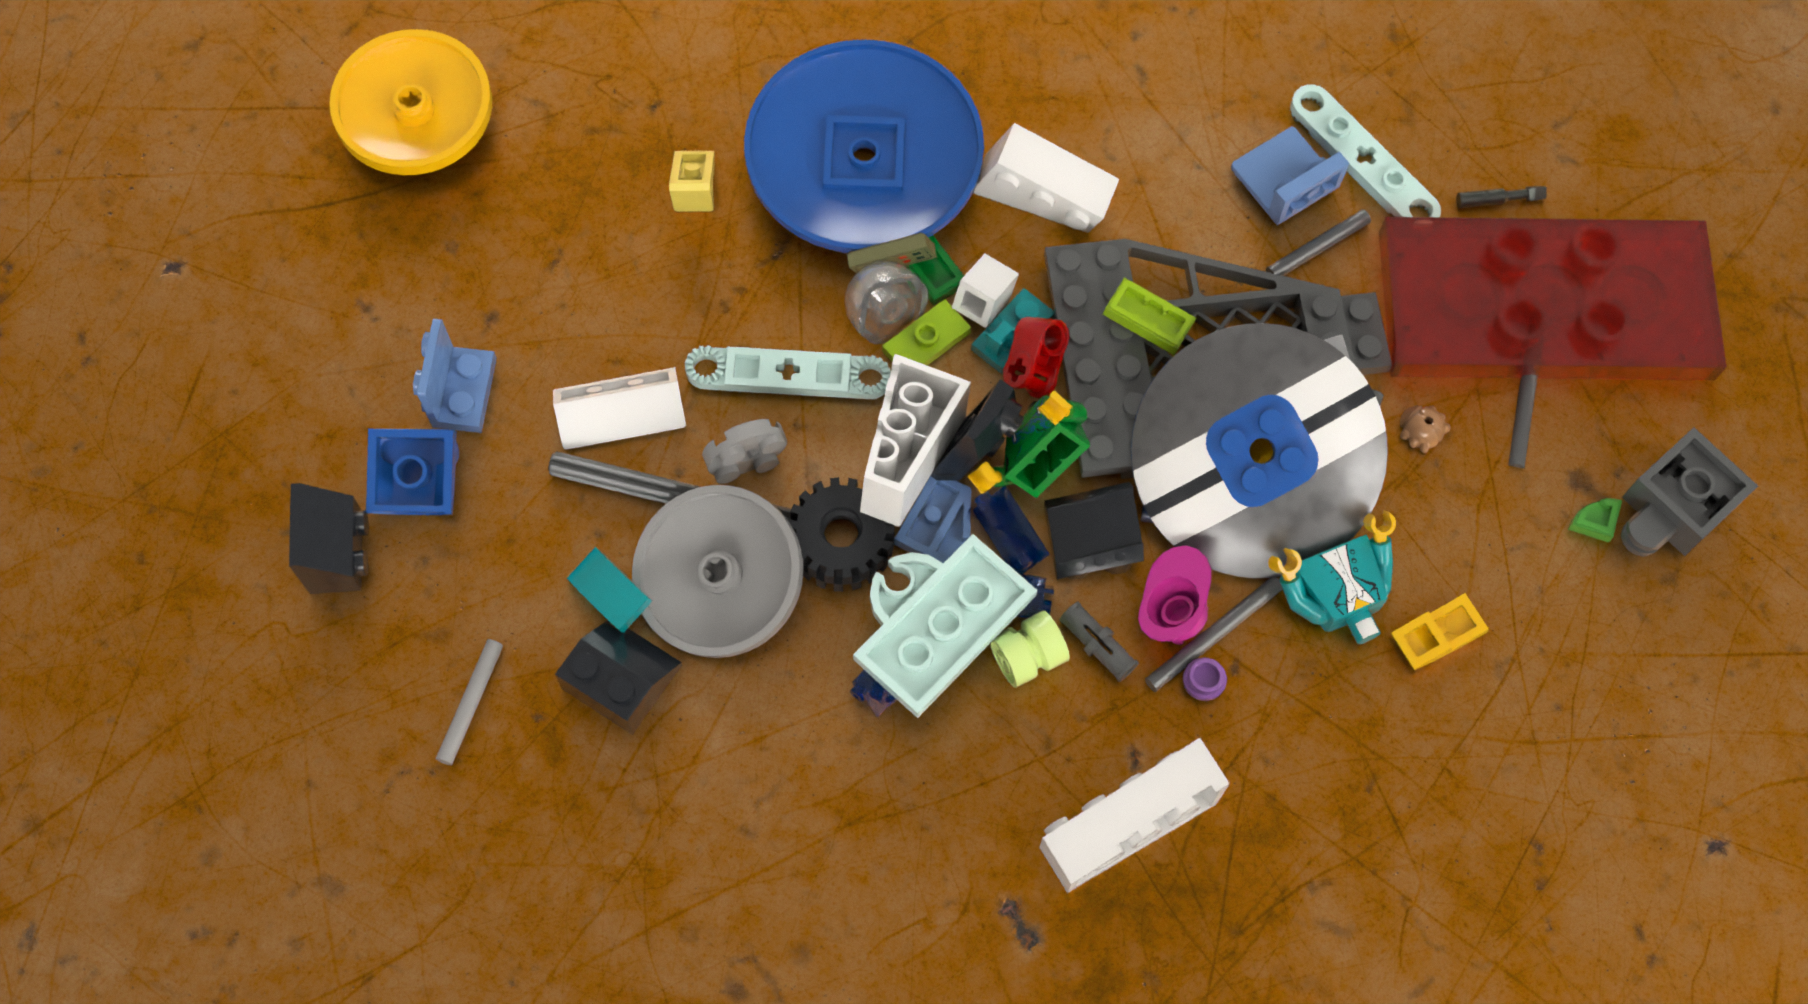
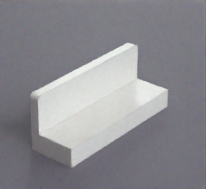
(618, 408)

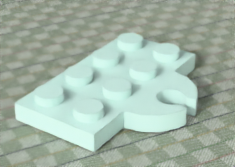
(939, 620)

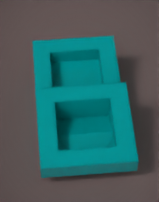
(609, 590)

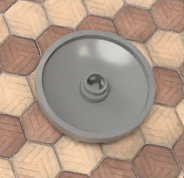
(718, 571)

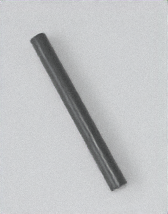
(1522, 421)
(1213, 634)

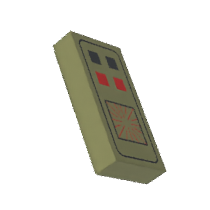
(902, 250)

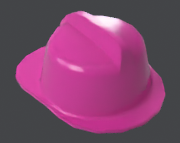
(1176, 595)

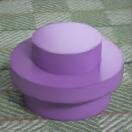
(1204, 679)

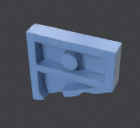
(937, 520)

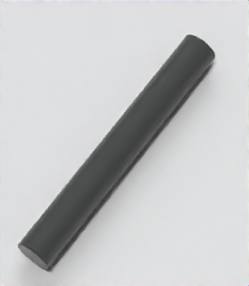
(1320, 243)

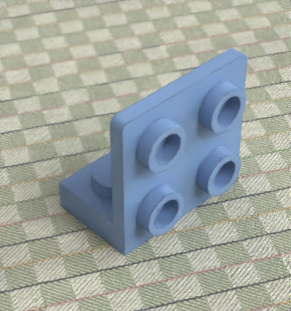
(1288, 174)
(453, 382)

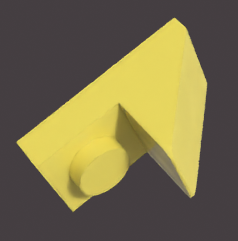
(692, 181)

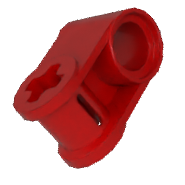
(1036, 353)

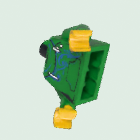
(1040, 447)

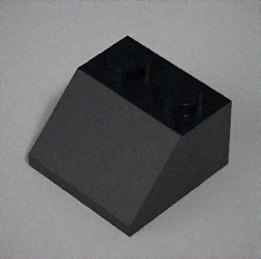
(327, 540)
(617, 674)

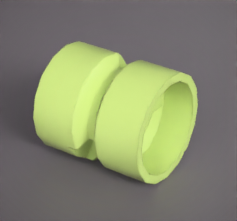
(1030, 648)

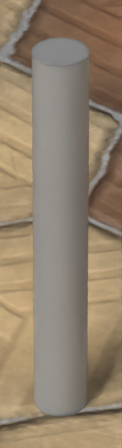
(469, 702)

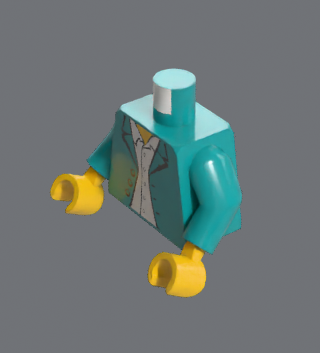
(1342, 582)

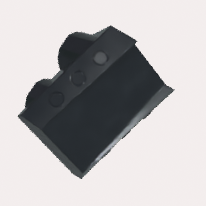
(1094, 531)

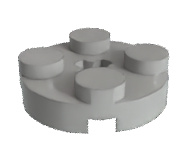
(747, 448)

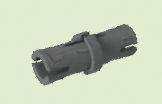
(1078, 620)

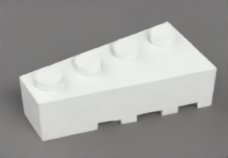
(912, 433)
(1134, 815)

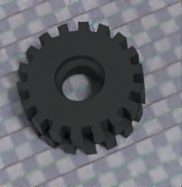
(833, 563)

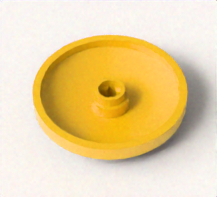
(411, 102)

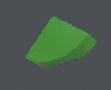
(1597, 519)

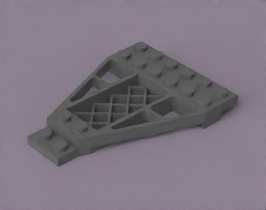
(1109, 363)

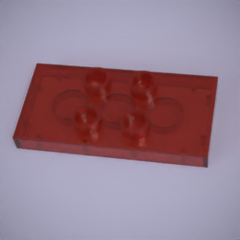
(1550, 298)

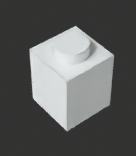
(985, 290)

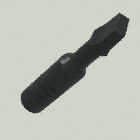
(1499, 196)

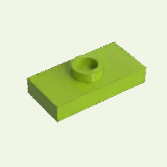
(1149, 316)
(929, 335)

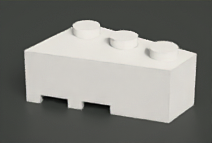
(1045, 180)

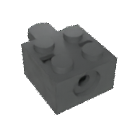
(1683, 497)

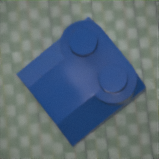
(411, 471)

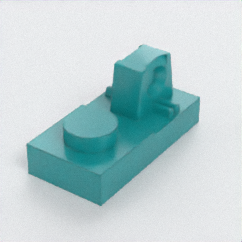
(997, 338)

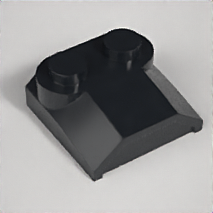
(981, 433)

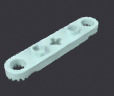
(1382, 177)
(756, 371)

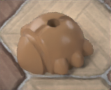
(1418, 431)

